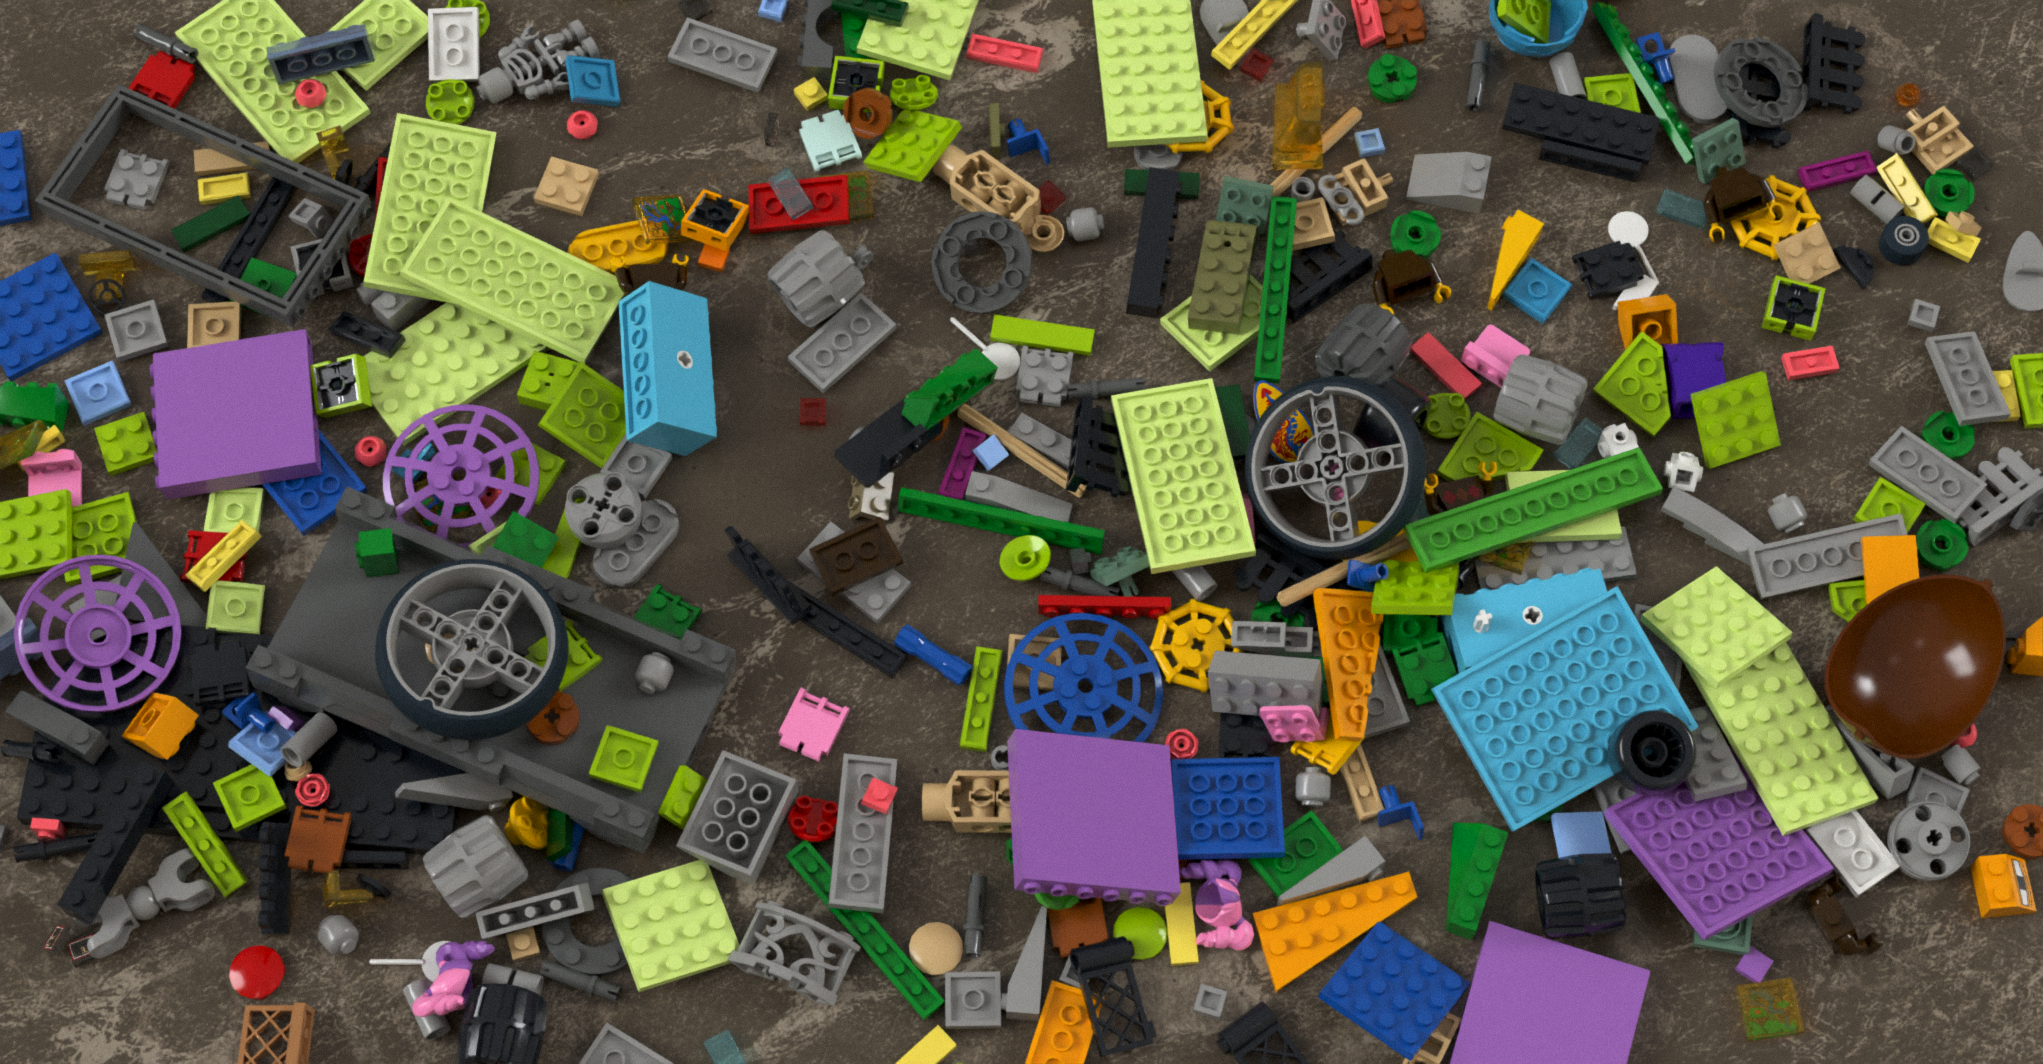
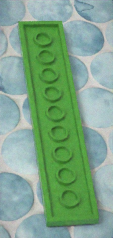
(1532, 509)

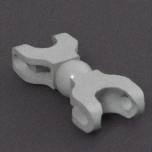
(166, 890)

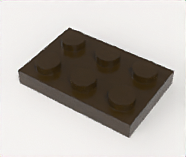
(856, 556)

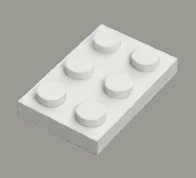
(453, 44)
(1853, 851)

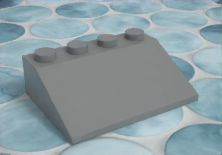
(738, 817)

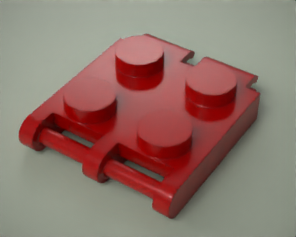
(164, 79)
(205, 542)

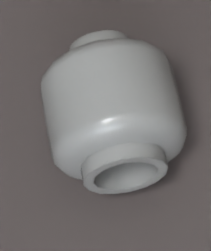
(1084, 224)
(1787, 513)
(654, 672)
(1313, 787)
(337, 935)

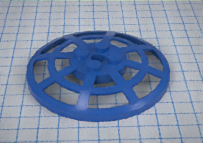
(1079, 669)

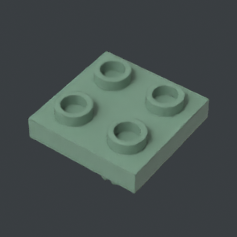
(1717, 149)
(1244, 202)
(1120, 569)
(1731, 940)

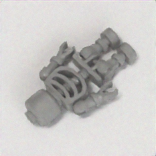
(499, 83)

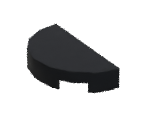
(1856, 263)

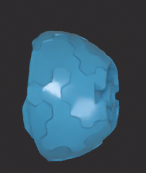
(1565, 23)

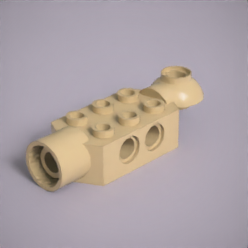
(987, 185)
(971, 800)

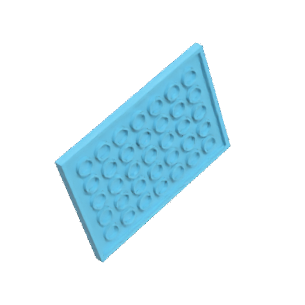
(1550, 702)

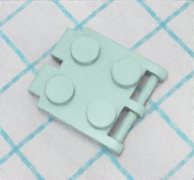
(829, 140)

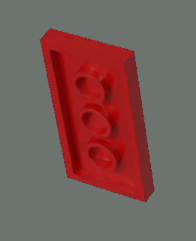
(827, 195)

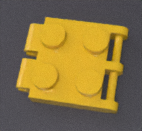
(1330, 750)

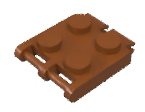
(1402, 21)
(317, 840)
(1077, 926)

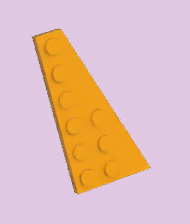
(1349, 655)
(1318, 927)

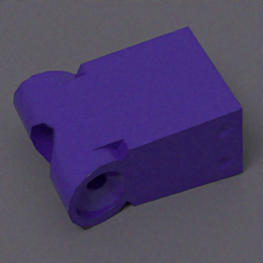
(1691, 370)

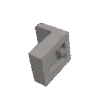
(313, 217)

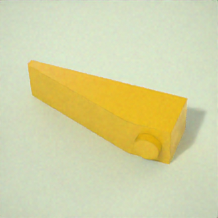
(1518, 240)

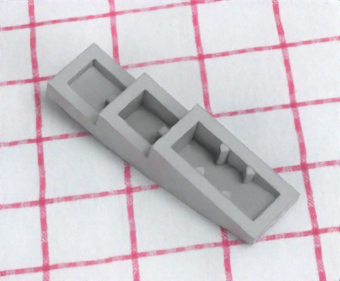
(1711, 524)
(1275, 639)

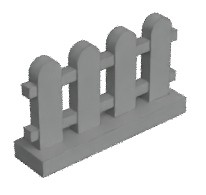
(1998, 513)

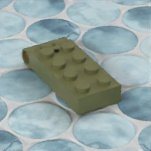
(1222, 276)

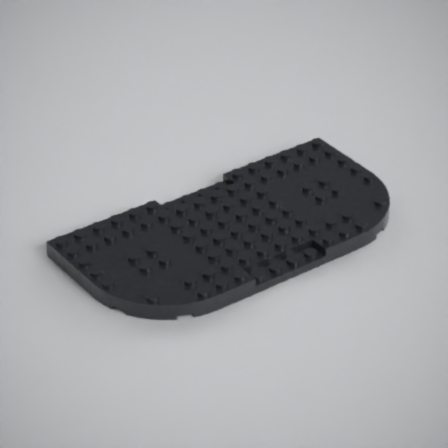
(355, 761)

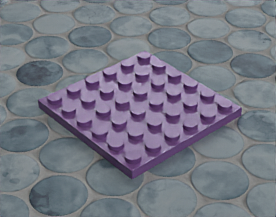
(1717, 854)

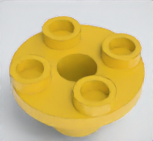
(527, 824)

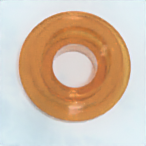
(1908, 89)

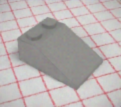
(1449, 180)

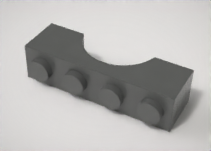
(817, 55)

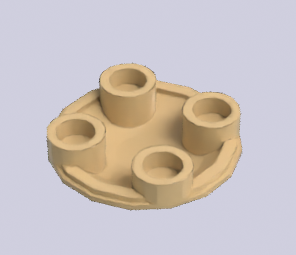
(936, 948)

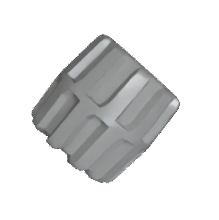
(816, 278)
(1540, 399)
(475, 867)

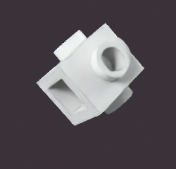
(1616, 440)
(1683, 471)

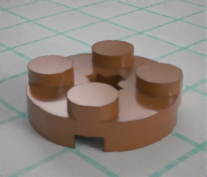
(881, 112)
(562, 728)
(2018, 839)

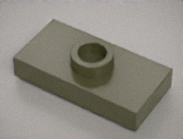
(997, 130)

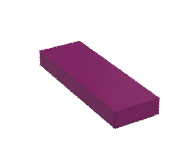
(1837, 171)
(961, 464)

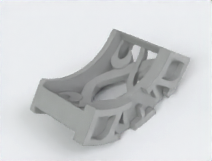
(811, 986)

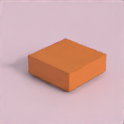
(713, 258)

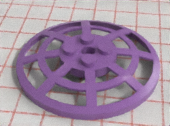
(465, 458)
(93, 618)

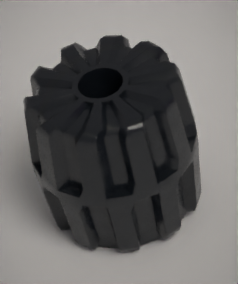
(1580, 895)
(502, 1026)

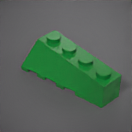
(949, 389)
(32, 403)
(1473, 864)

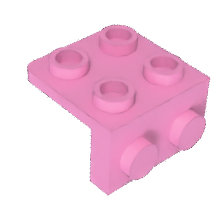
(1493, 354)
(54, 472)
(1295, 723)

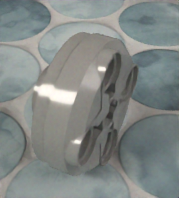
(603, 510)
(1920, 853)

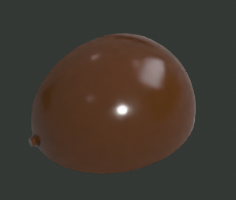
(1918, 664)

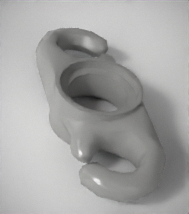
(1330, 193)

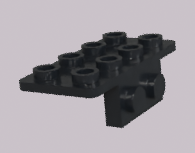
(884, 446)

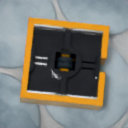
(714, 220)

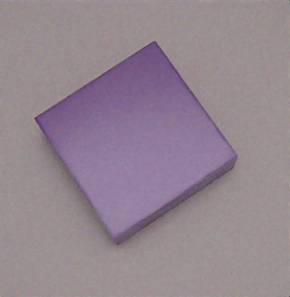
(286, 717)
(1754, 965)

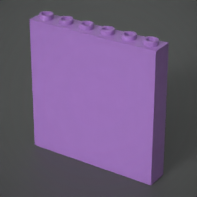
(234, 414)
(1092, 818)
(1547, 1004)

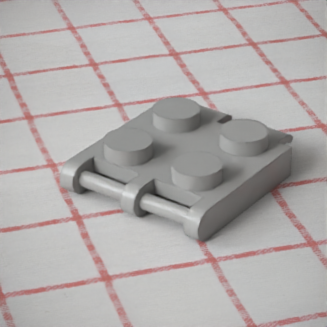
(135, 179)
(1044, 376)

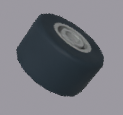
(1903, 240)

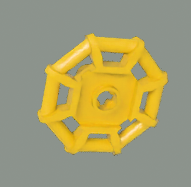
(1222, 124)
(1777, 230)
(1184, 638)

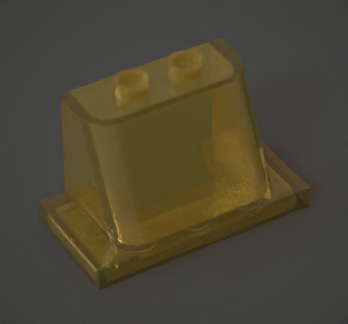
(1298, 119)

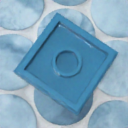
(592, 81)
(1537, 290)

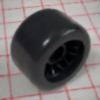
(1375, 427)
(1668, 740)

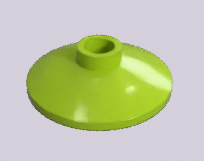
(1019, 552)

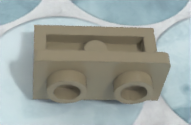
(871, 501)

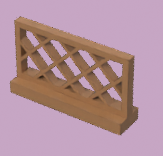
(299, 1033)

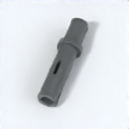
(172, 46)
(1479, 66)
(1105, 388)
(1068, 580)
(973, 928)
(591, 985)

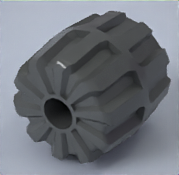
(1365, 346)

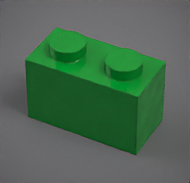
(377, 552)

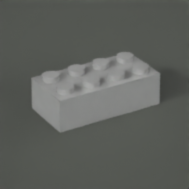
(1249, 681)

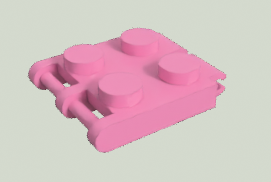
(812, 725)

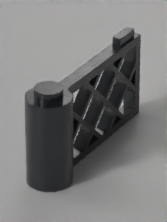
(1104, 959)
(1252, 1030)

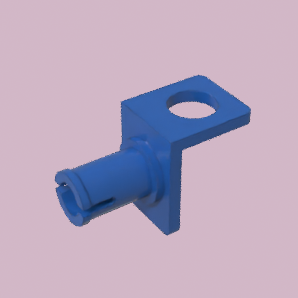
(1659, 58)
(1026, 141)
(1364, 576)
(247, 712)
(1397, 812)

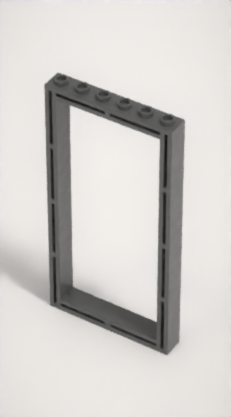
(319, 267)

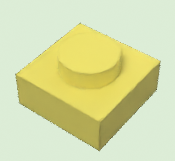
(810, 94)

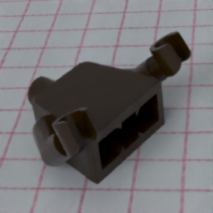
(1834, 922)

